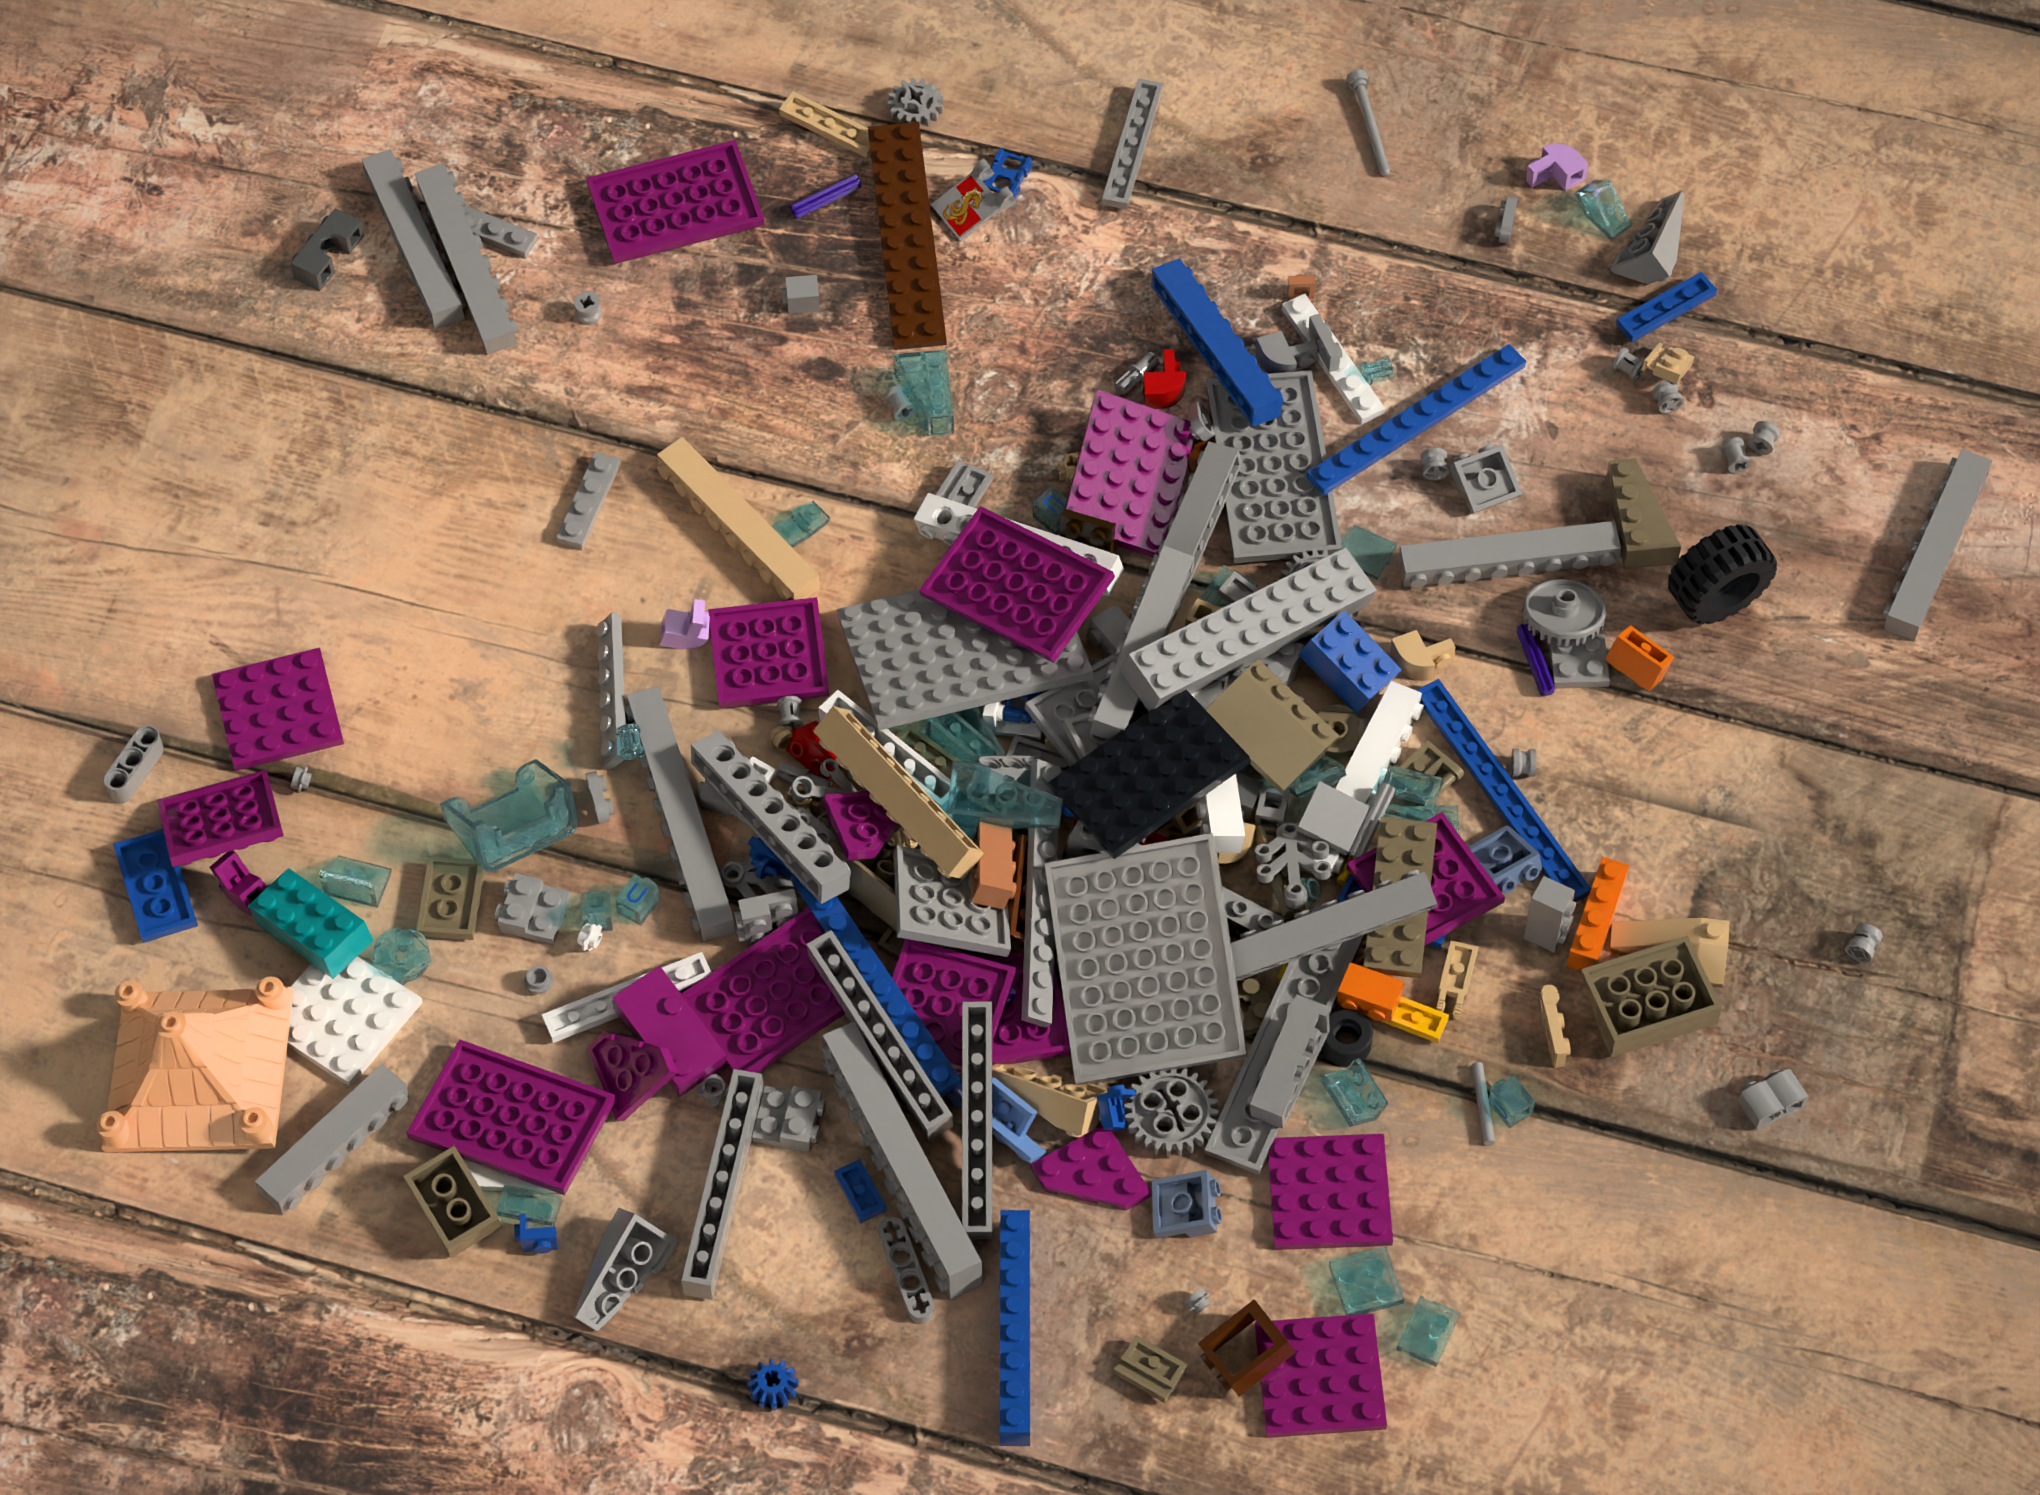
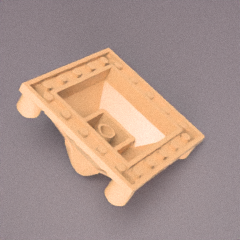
(197, 1069)

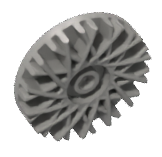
(1564, 611)

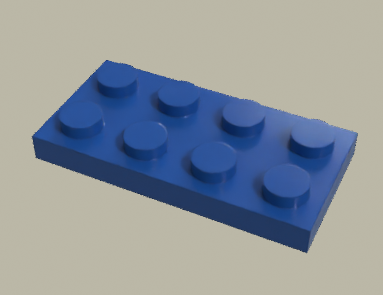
(154, 886)

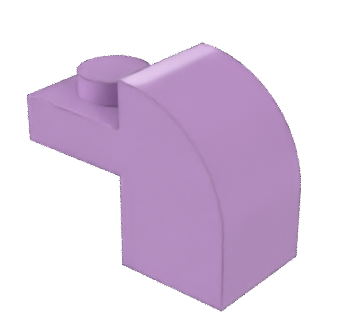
(1558, 162)
(685, 629)

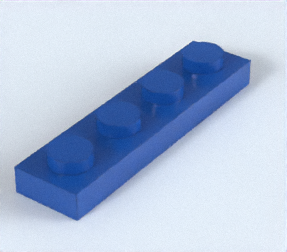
(1666, 307)

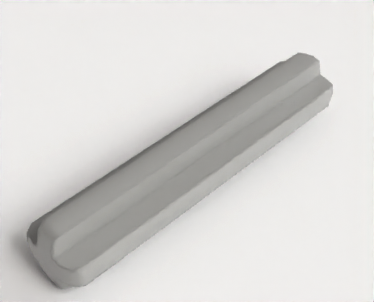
(1372, 820)

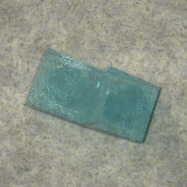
(802, 524)

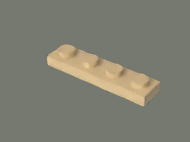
(826, 123)

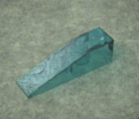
(998, 800)

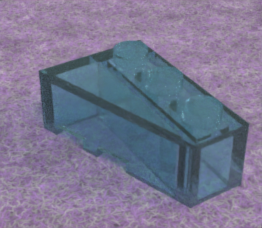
(928, 387)
(964, 735)

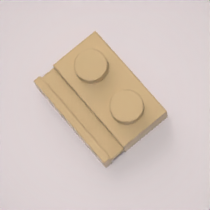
(1669, 363)

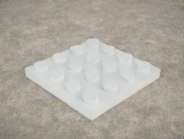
(348, 1018)

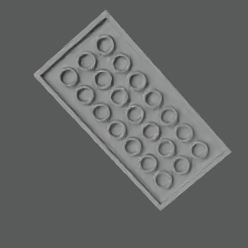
(1272, 503)

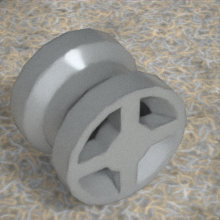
(593, 311)
(1667, 397)
(1763, 438)
(1434, 464)
(1523, 762)

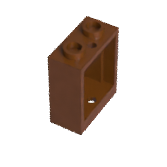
(1258, 1367)

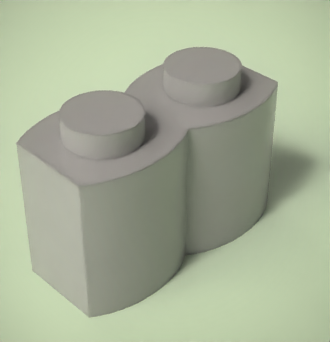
(1772, 1098)

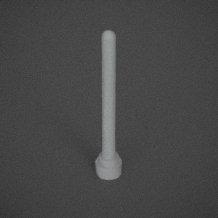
(1358, 83)

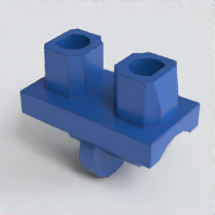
(766, 861)

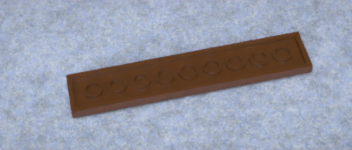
(907, 236)

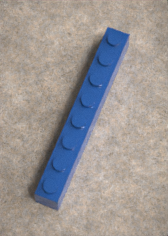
(1217, 342)
(1014, 1327)

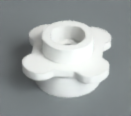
(590, 936)

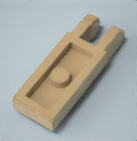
(1457, 975)
(1553, 1025)

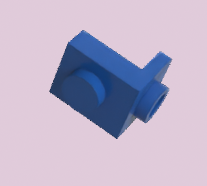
(1112, 1108)
(535, 1239)

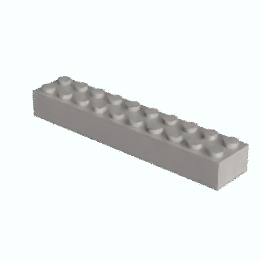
(1248, 629)
(902, 1161)

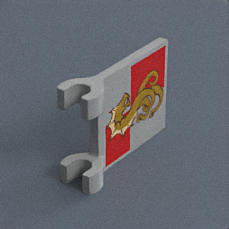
(971, 202)

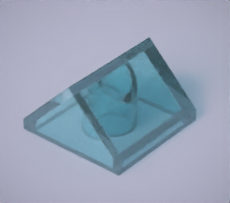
(355, 880)

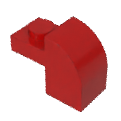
(1166, 387)

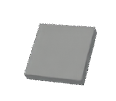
(1333, 818)

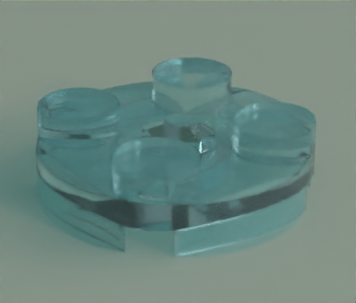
(404, 940)

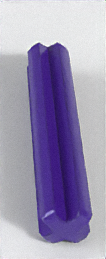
(825, 196)
(1535, 660)

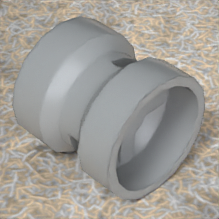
(1864, 941)

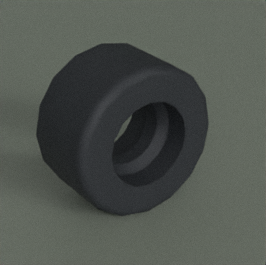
(1352, 1022)

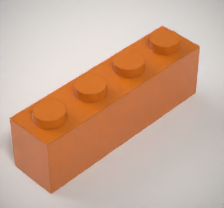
(1598, 914)

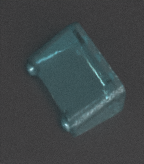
(517, 822)

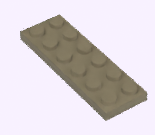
(1401, 849)

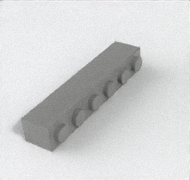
(332, 1139)

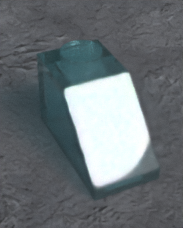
(1603, 207)

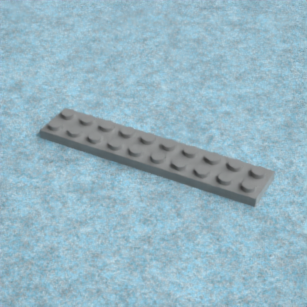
(1238, 1135)

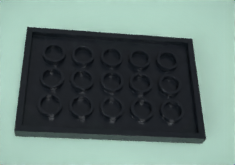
(1149, 773)

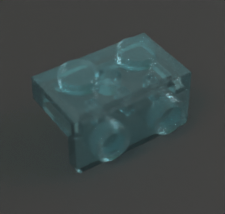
(1355, 1093)

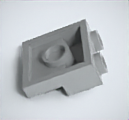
(1485, 478)
(532, 909)
(764, 914)
(789, 1118)

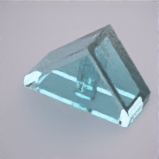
(597, 909)

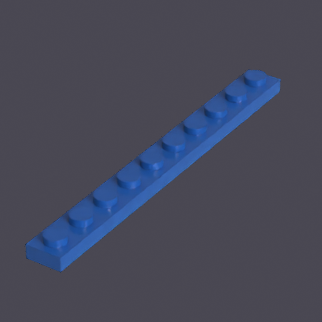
(1415, 419)
(1500, 787)
(834, 917)

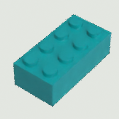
(310, 923)

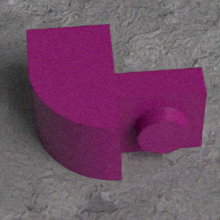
(236, 881)

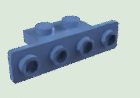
(1009, 1120)

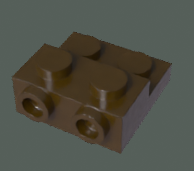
(1088, 530)

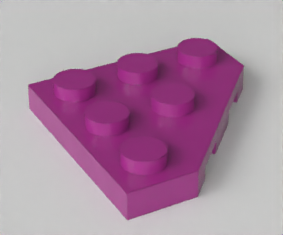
(859, 823)
(630, 1070)
(1093, 1171)

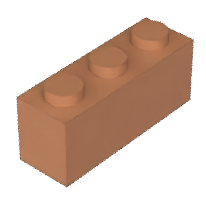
(994, 871)

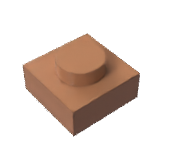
(1301, 285)

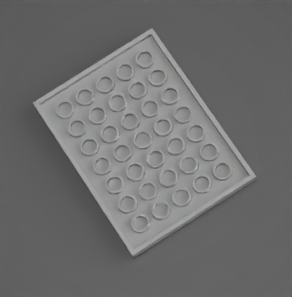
(933, 662)
(1145, 960)

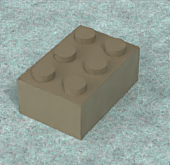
(452, 1201)

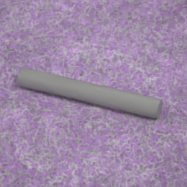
(1483, 1104)

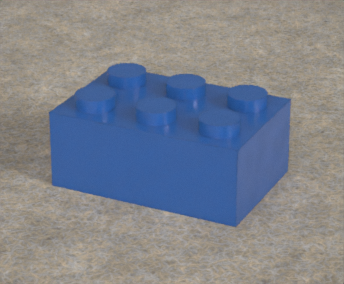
(1349, 662)

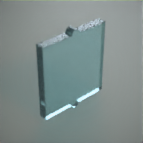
(1369, 550)

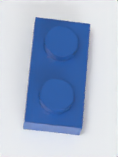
(860, 1191)

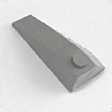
(1655, 245)
(624, 1261)

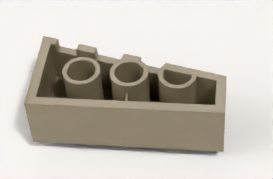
(1639, 519)

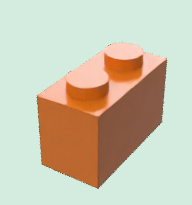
(1639, 658)
(1370, 992)

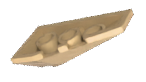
(1706, 935)
(1060, 1103)

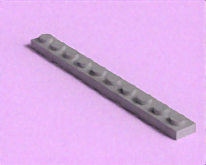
(1039, 930)

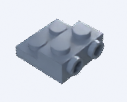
(1507, 858)
(1186, 1205)

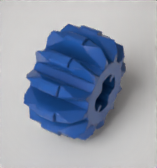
(769, 1374)

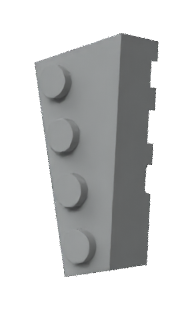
(1290, 1061)

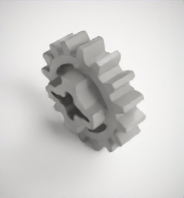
(915, 102)

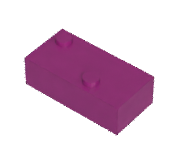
(661, 1016)

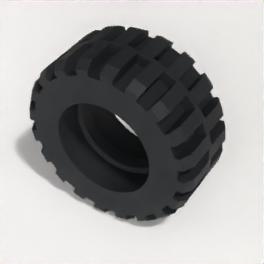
(1722, 574)

